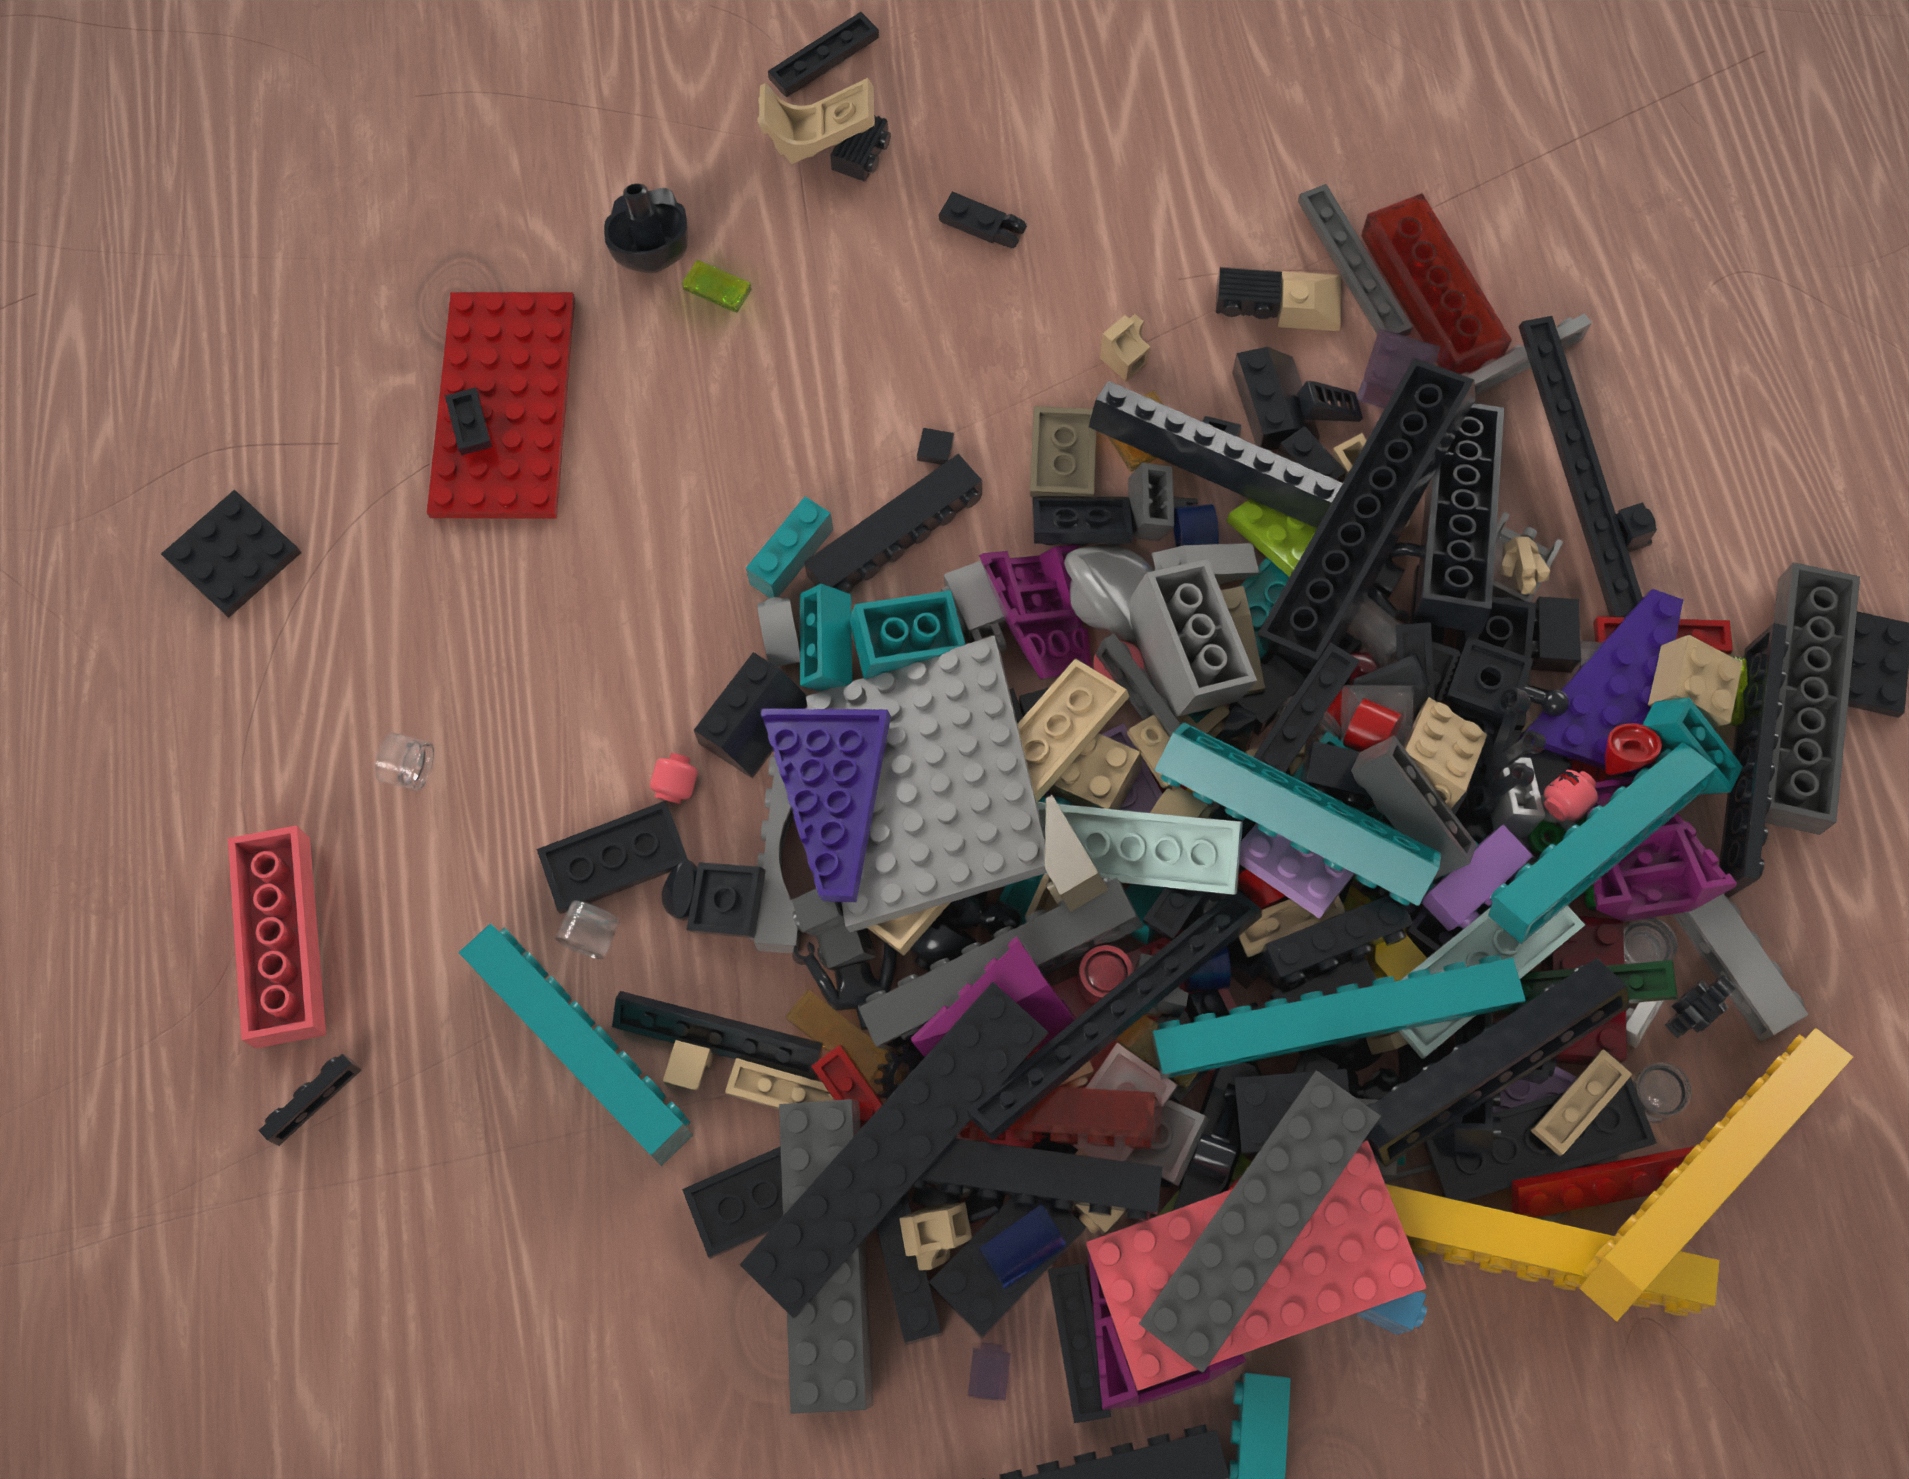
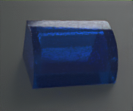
(1023, 1246)

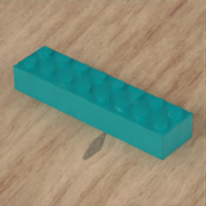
(1299, 814)
(584, 1051)

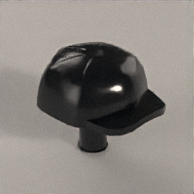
(646, 229)

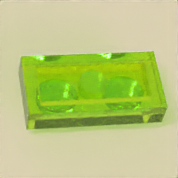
(717, 286)

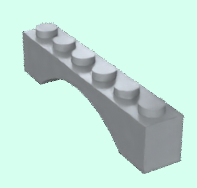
(775, 922)

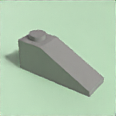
(1227, 561)

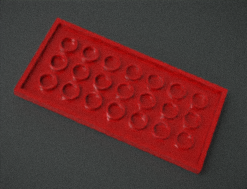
(519, 361)

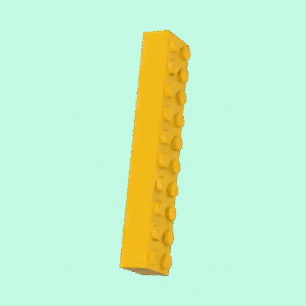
(1711, 1173)
(1538, 1249)

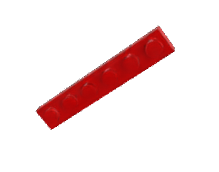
(1594, 1184)

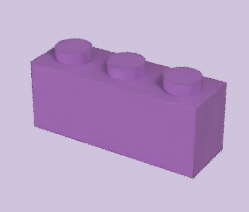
(1465, 889)

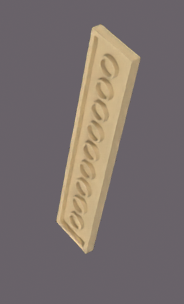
(1052, 739)

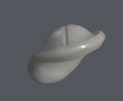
(1104, 585)

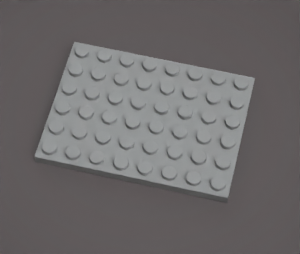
(951, 789)

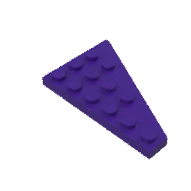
(1612, 683)
(831, 782)

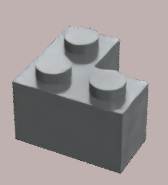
(827, 924)

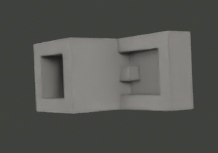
(779, 631)

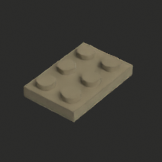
(1062, 453)

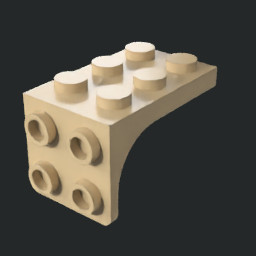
(812, 128)
(1445, 749)

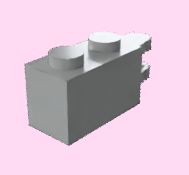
(975, 603)

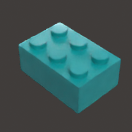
(904, 631)

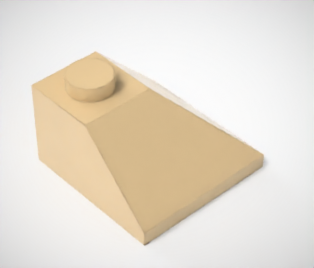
(1310, 301)

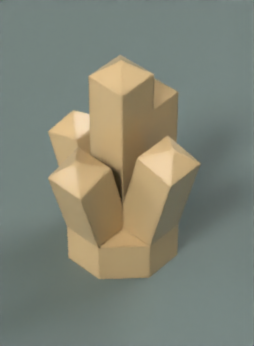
(1524, 563)

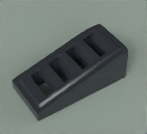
(1315, 406)

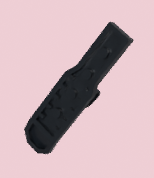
(1220, 1144)

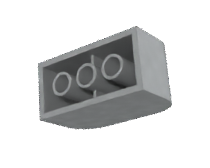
(1189, 639)

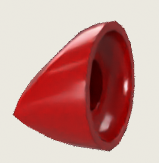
(1630, 748)

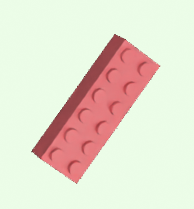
(276, 937)

